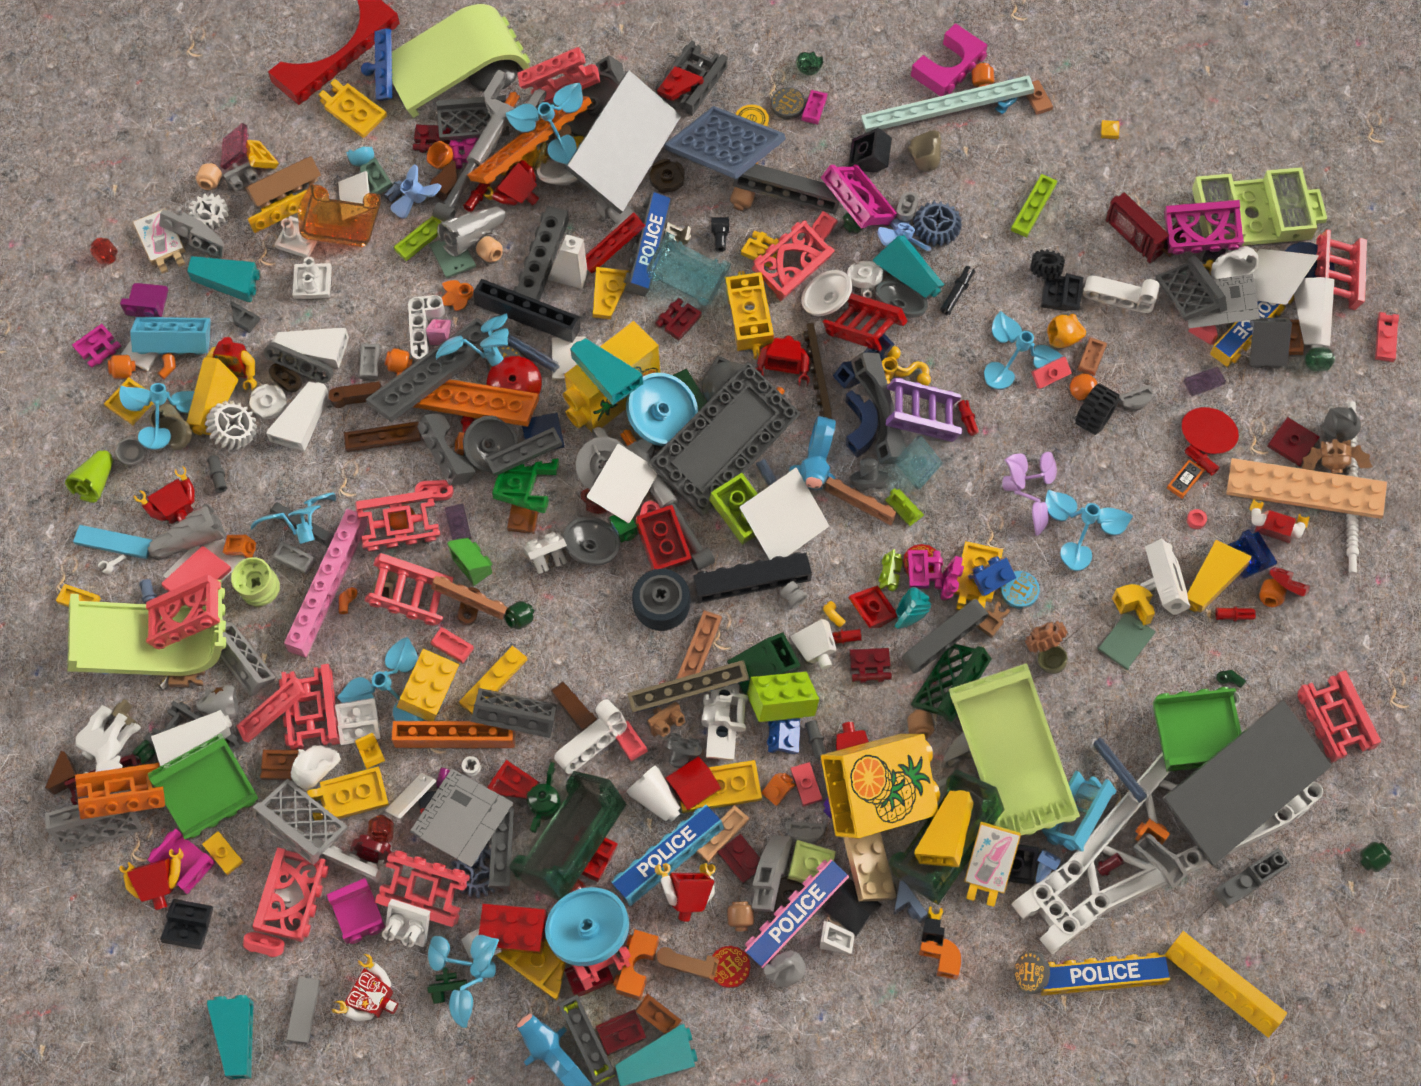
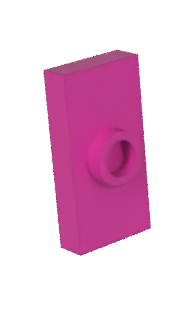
(814, 107)

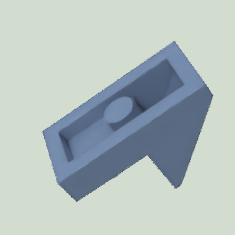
(906, 898)

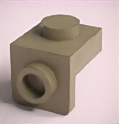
(680, 234)
(123, 708)

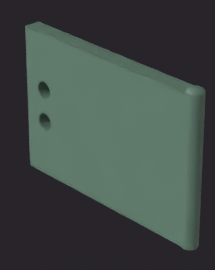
(449, 263)
(1126, 640)

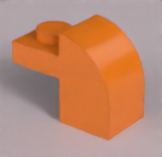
(948, 956)

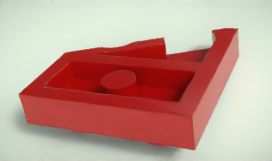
(678, 83)
(512, 781)

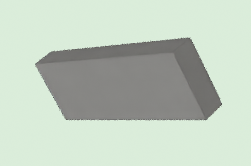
(303, 1010)

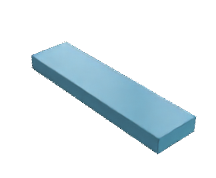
(112, 541)

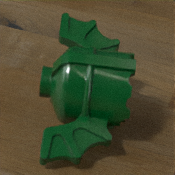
(545, 807)

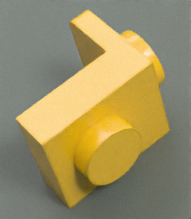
(369, 750)

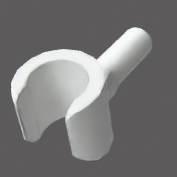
(109, 568)

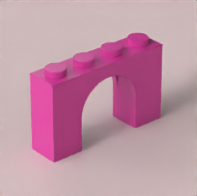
(944, 79)

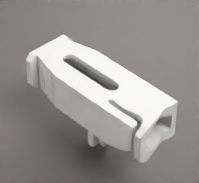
(1167, 577)

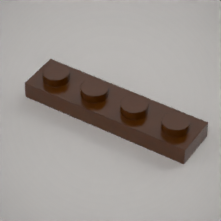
(382, 436)

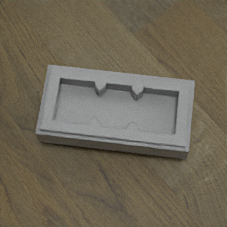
(369, 361)
(293, 558)

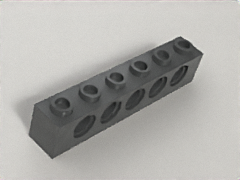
(558, 220)

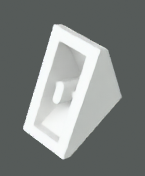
(836, 938)

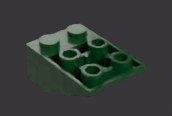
(768, 658)

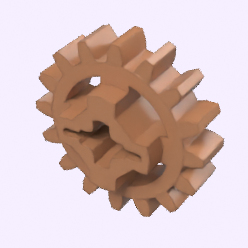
(1046, 636)

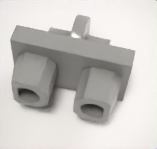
(239, 175)

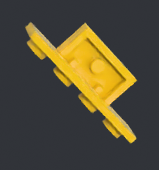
(275, 212)

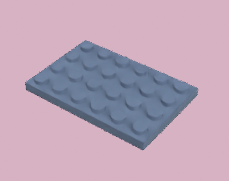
(725, 142)

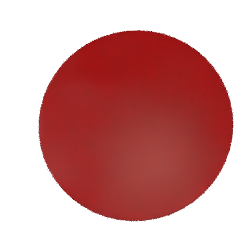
(1210, 430)

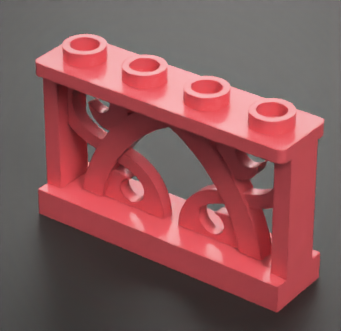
(790, 283)
(170, 604)
(267, 913)

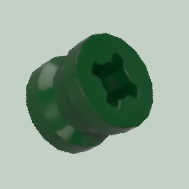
(144, 752)

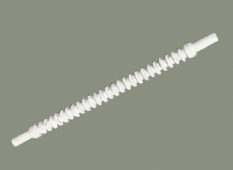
(1352, 546)

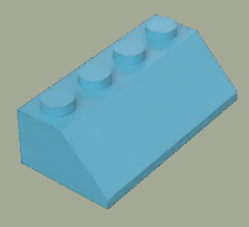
(170, 335)

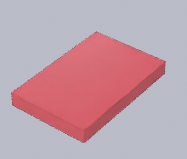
(196, 566)

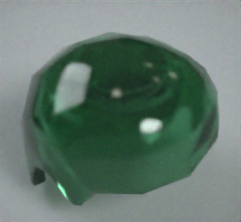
(809, 63)

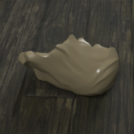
(926, 150)
(171, 420)

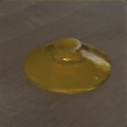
(541, 156)

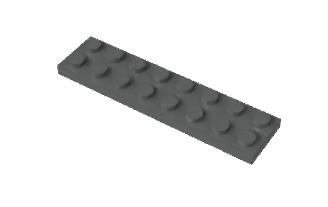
(426, 374)

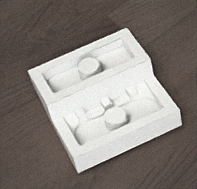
(357, 720)

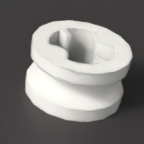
(466, 761)

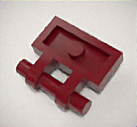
(427, 134)
(682, 322)
(870, 659)

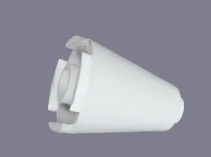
(655, 795)

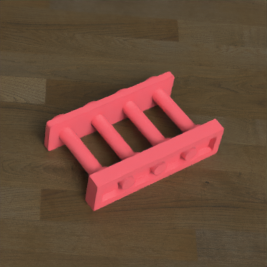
(1356, 265)
(405, 570)

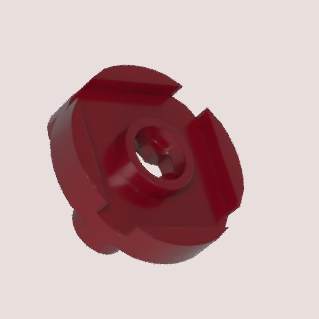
(370, 850)

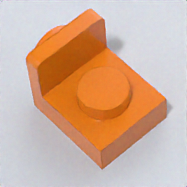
(239, 545)

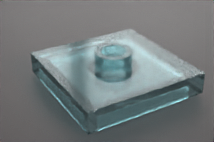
(918, 462)

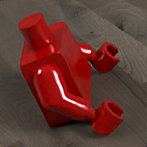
(785, 356)

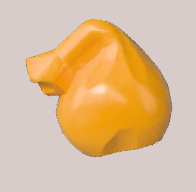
(1065, 331)

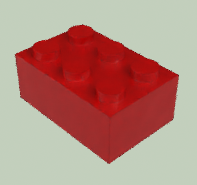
(663, 538)
(515, 927)

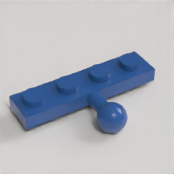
(382, 65)

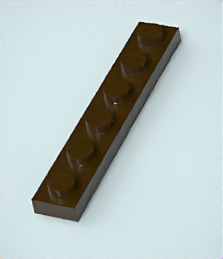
(816, 368)

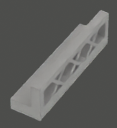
(238, 664)

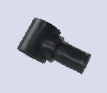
(720, 230)

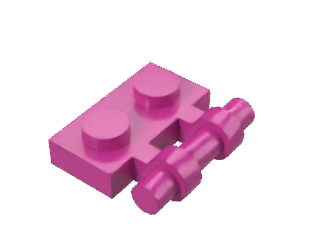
(466, 145)
(92, 342)
(919, 572)
(950, 582)

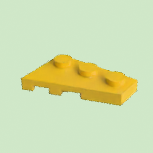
(607, 291)

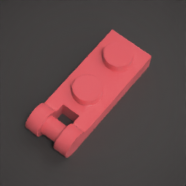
(1386, 337)

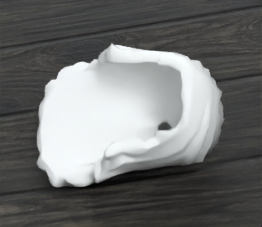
(1235, 263)
(313, 765)

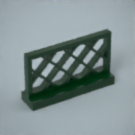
(971, 671)

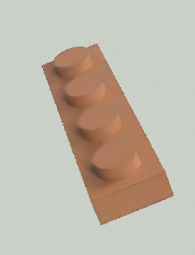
(856, 498)
(464, 595)
(700, 644)

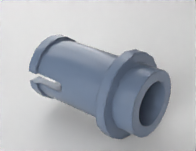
(394, 190)
(147, 590)

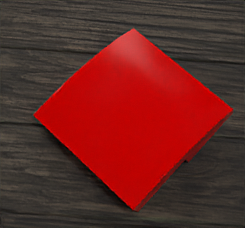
(1284, 578)
(600, 860)

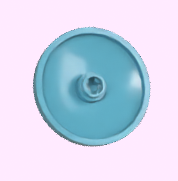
(660, 407)
(587, 926)

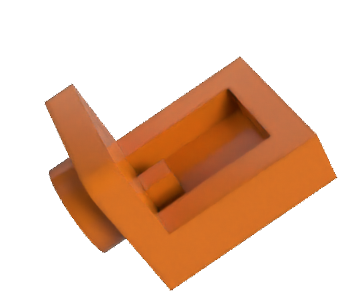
(778, 788)
(1155, 829)

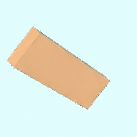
(732, 823)

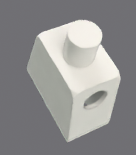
(816, 643)

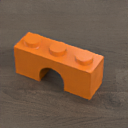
(641, 946)

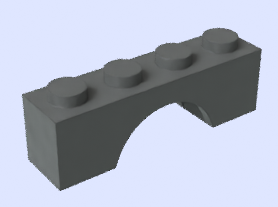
(454, 467)

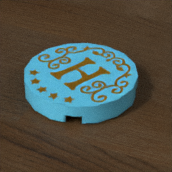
(1021, 591)

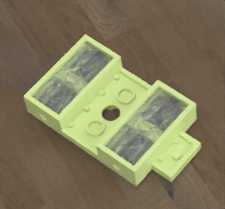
(1280, 198)

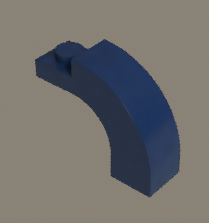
(845, 373)
(865, 434)

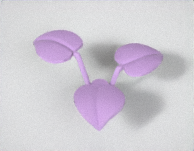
(1016, 482)

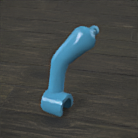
(1003, 106)

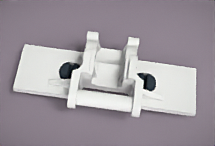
(716, 718)

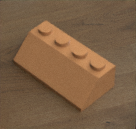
(283, 181)

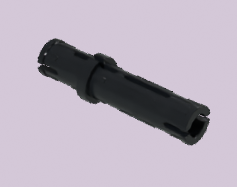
(960, 285)

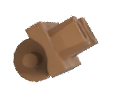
(665, 718)

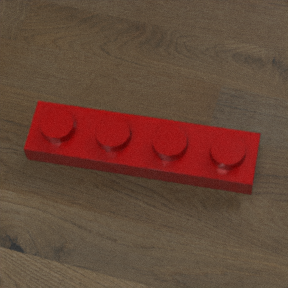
(614, 242)

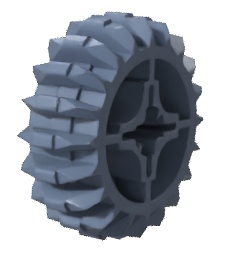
(948, 226)
(473, 887)

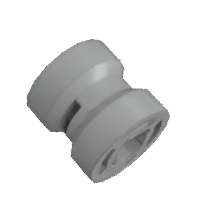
(793, 594)

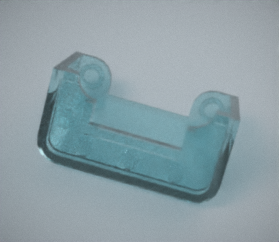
(687, 270)

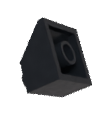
(871, 151)

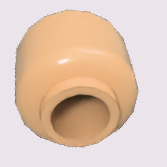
(208, 176)
(489, 249)

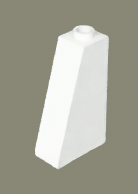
(570, 263)
(1314, 310)
(319, 344)
(300, 418)
(189, 735)

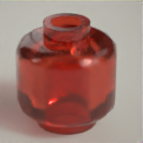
(103, 251)
(381, 829)

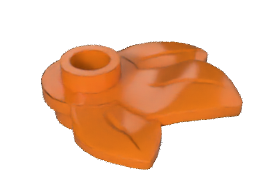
(454, 294)

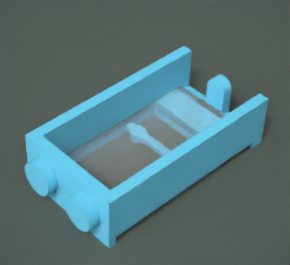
(1091, 800)

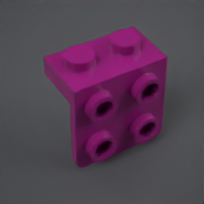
(145, 300)

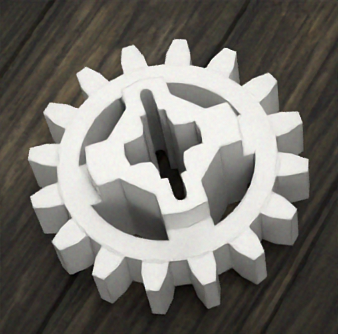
(209, 210)

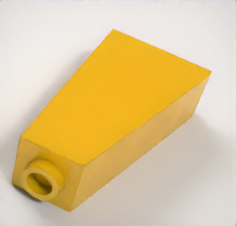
(212, 387)
(1216, 574)
(947, 832)

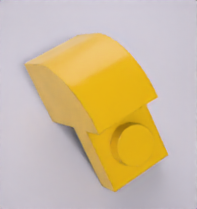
(1134, 598)

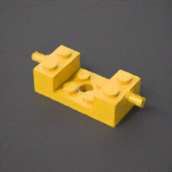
(753, 327)

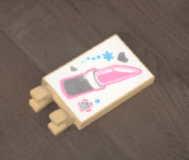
(159, 242)

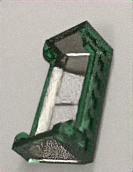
(571, 836)
(936, 880)

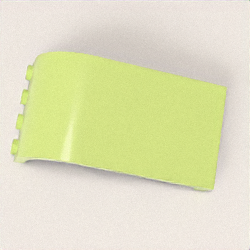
(452, 53)
(114, 635)
(1015, 750)

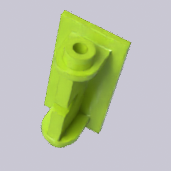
(904, 507)
(891, 562)

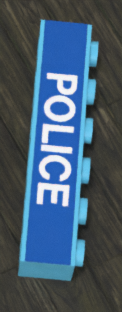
(673, 850)

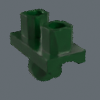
(437, 989)

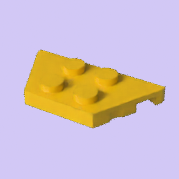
(540, 969)

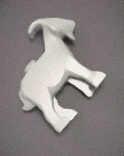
(104, 744)

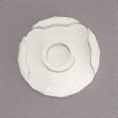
(865, 274)
(267, 401)

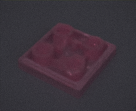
(234, 146)

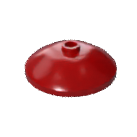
(525, 371)

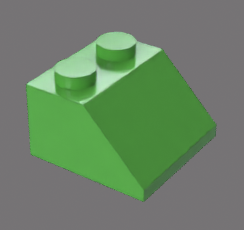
(470, 560)

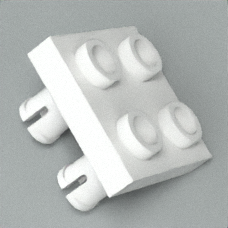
(291, 239)
(311, 280)
(537, 549)
(406, 923)

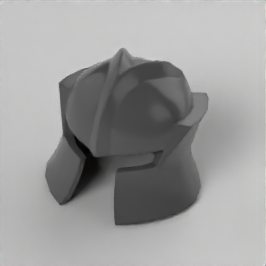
(1341, 424)

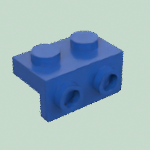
(992, 575)
(784, 736)

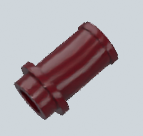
(1109, 864)

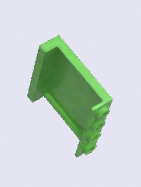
(1195, 725)
(203, 786)

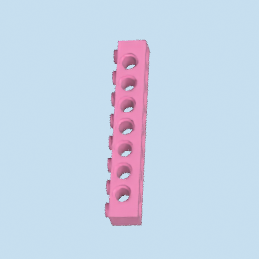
(325, 584)

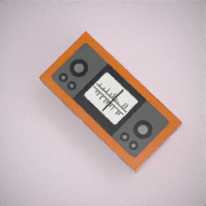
(1185, 479)

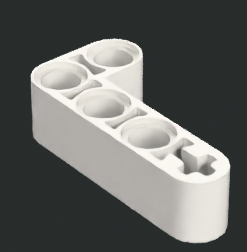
(1122, 294)
(421, 315)
(593, 738)

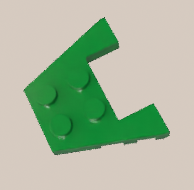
(517, 485)

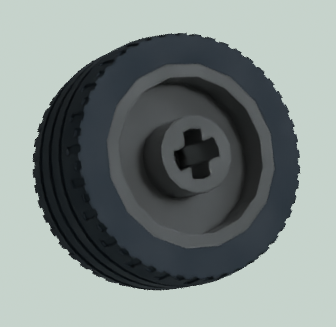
(661, 599)

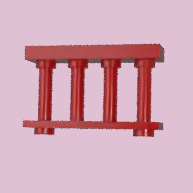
(865, 307)

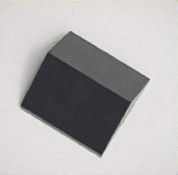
(1024, 865)
(848, 910)

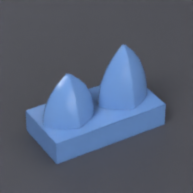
(1047, 863)

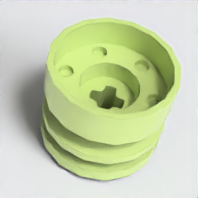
(250, 574)

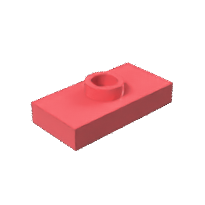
(823, 227)
(1051, 372)
(452, 645)
(631, 743)
(806, 784)

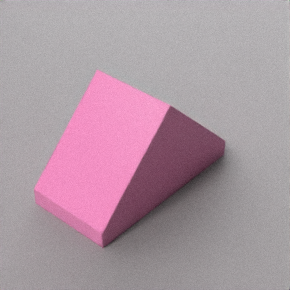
(438, 331)

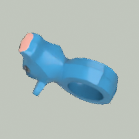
(815, 468)
(544, 1045)

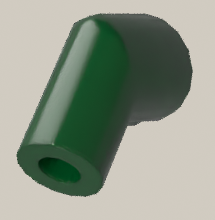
(1230, 676)

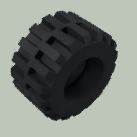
(1097, 409)

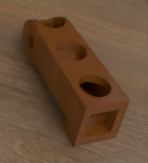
(352, 394)
(573, 706)

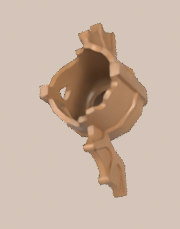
(1336, 456)

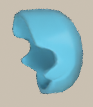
(360, 156)

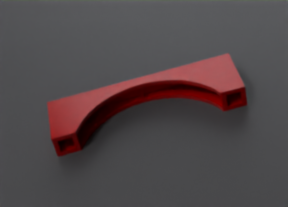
(304, 79)

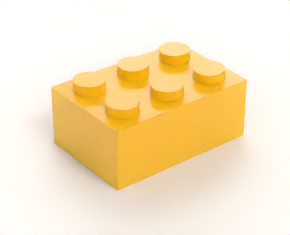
(427, 685)

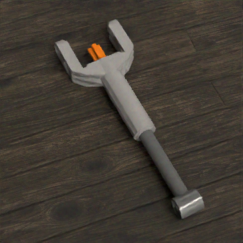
(487, 139)
(664, 496)

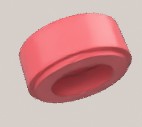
(1196, 519)

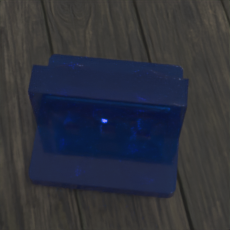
(1257, 548)

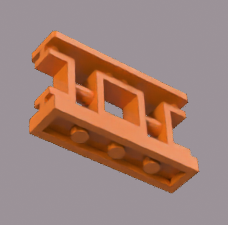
(101, 783)

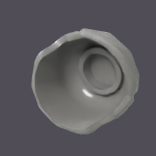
(130, 452)

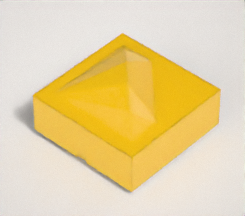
(1110, 129)

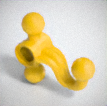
(897, 371)

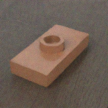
(1039, 99)
(1092, 356)

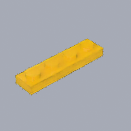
(495, 677)

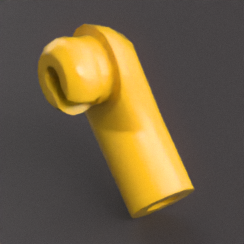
(829, 610)

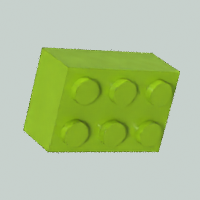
(727, 502)
(782, 696)

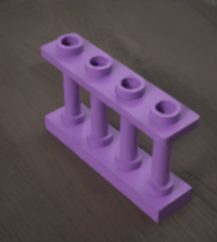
(914, 422)

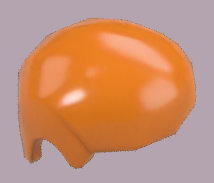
(439, 155)
(1082, 385)
(398, 520)

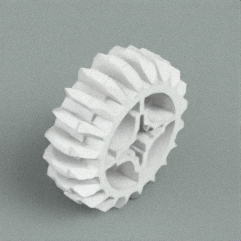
(241, 433)

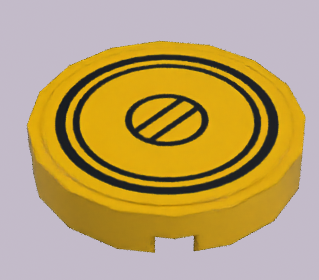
(754, 113)

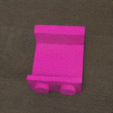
(193, 864)
(356, 911)

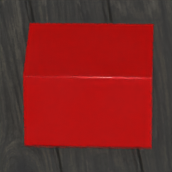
(873, 607)
(693, 783)

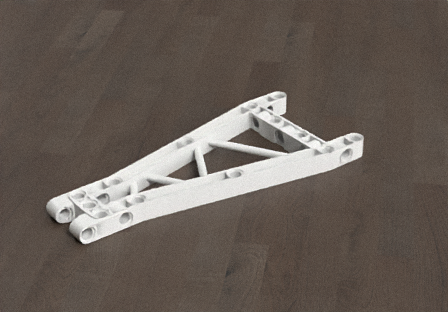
(1140, 883)

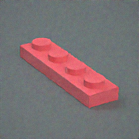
(271, 709)

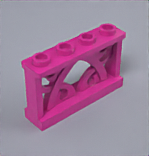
(844, 184)
(1221, 208)

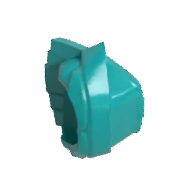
(912, 608)

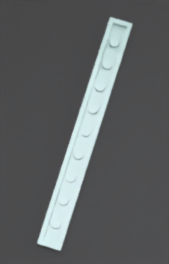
(948, 104)

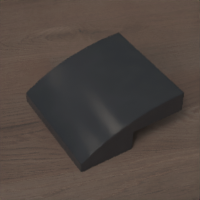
(1062, 292)
(187, 924)

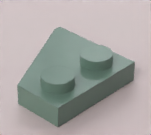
(377, 178)

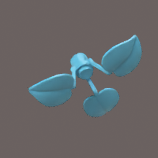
(525, 116)
(1005, 330)
(489, 345)
(136, 398)
(1112, 522)
(303, 530)
(400, 657)
(481, 967)

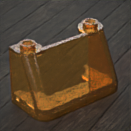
(337, 220)

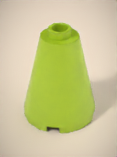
(90, 476)

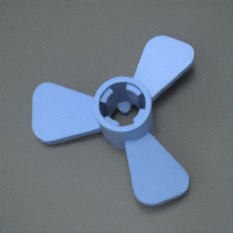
(413, 193)
(900, 228)

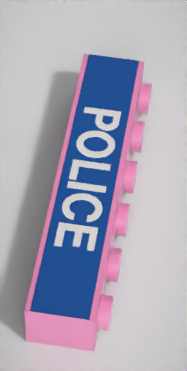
(796, 913)

